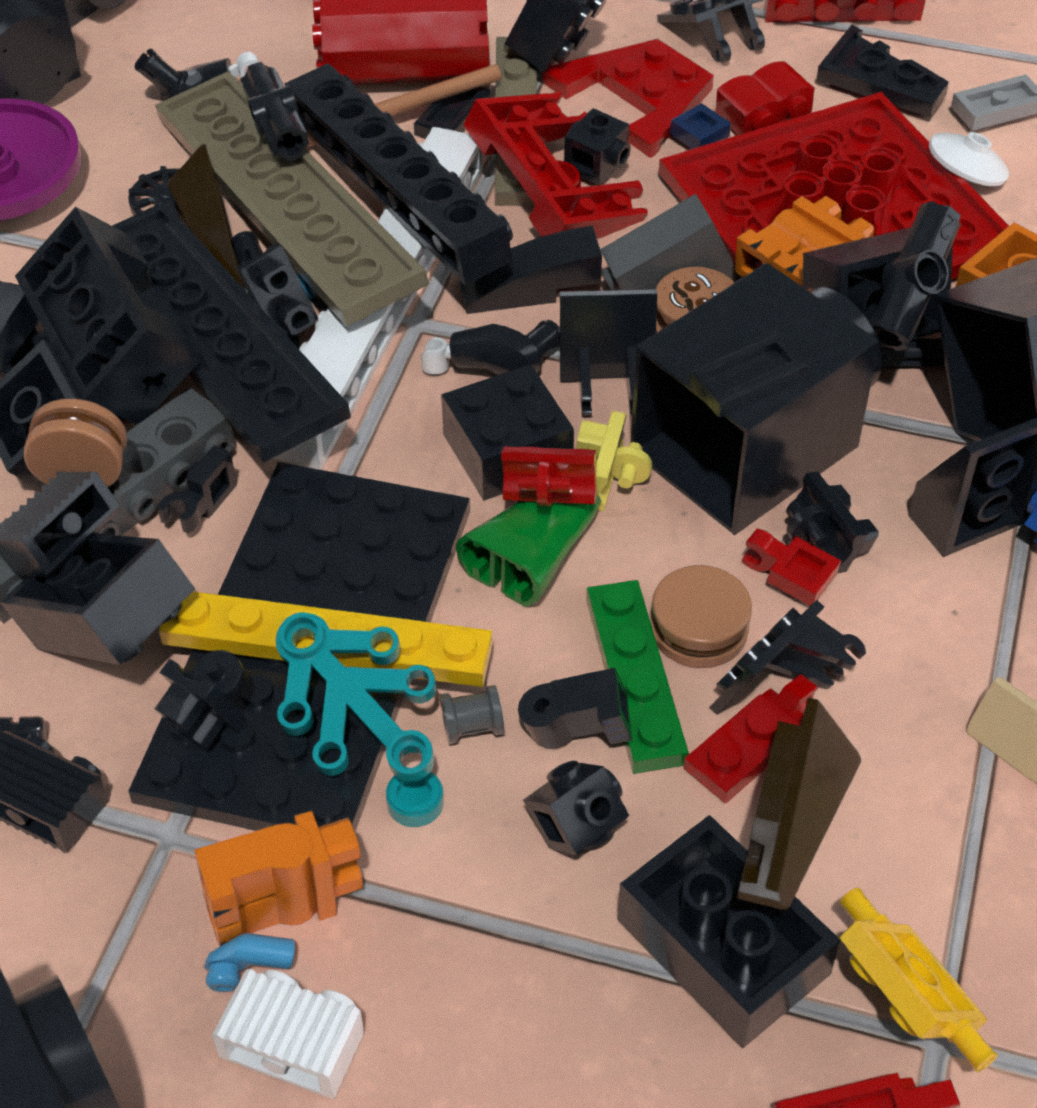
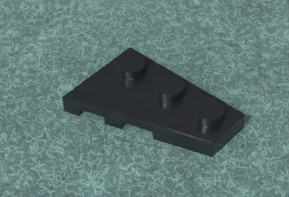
(871, 69)

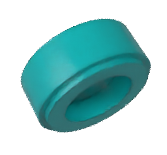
(415, 801)

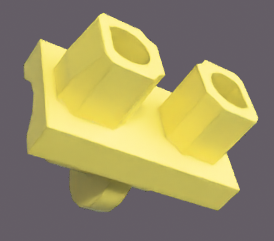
(625, 463)

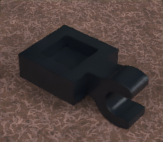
(207, 487)

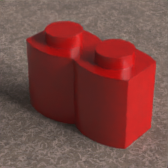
(764, 98)

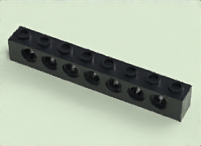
(402, 175)

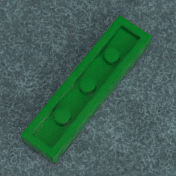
(631, 648)

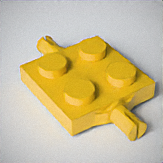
(919, 987)

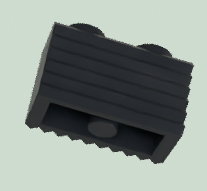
(56, 523)
(47, 792)

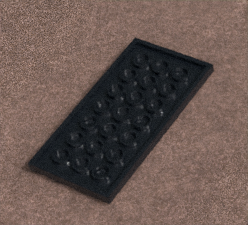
(318, 545)

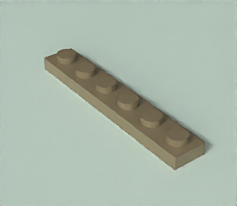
(517, 79)

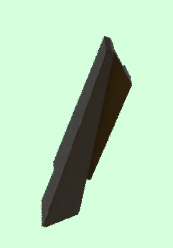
(201, 209)
(797, 802)

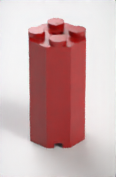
(401, 39)

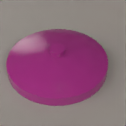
(36, 156)

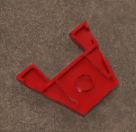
(644, 75)

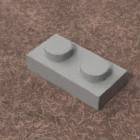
(996, 102)

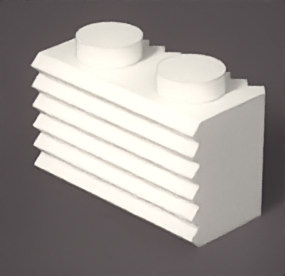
(290, 1031)

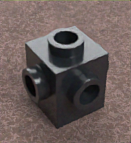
(597, 145)
(577, 807)

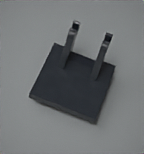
(705, 15)
(602, 335)
(794, 647)

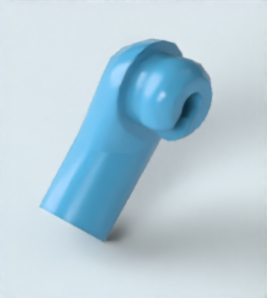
(243, 951)

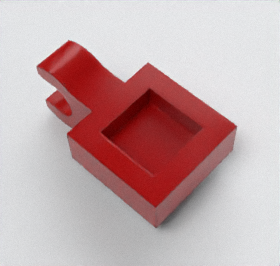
(794, 568)

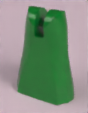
(524, 546)

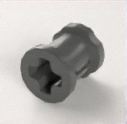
(472, 714)

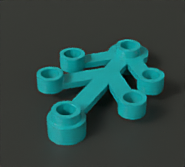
(350, 689)

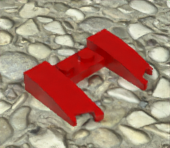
(518, 131)

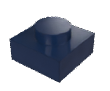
(700, 127)

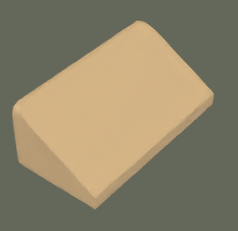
(1008, 726)

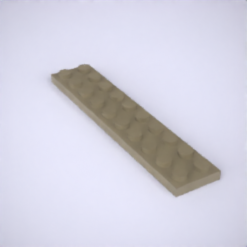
(295, 203)

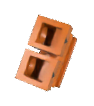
(794, 232)
(278, 875)

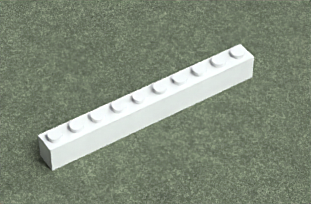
(352, 352)

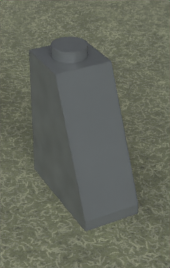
(666, 243)

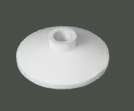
(969, 157)

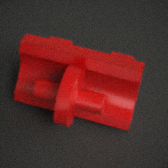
(549, 475)

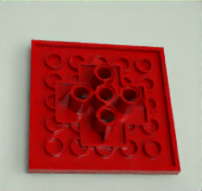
(851, 152)

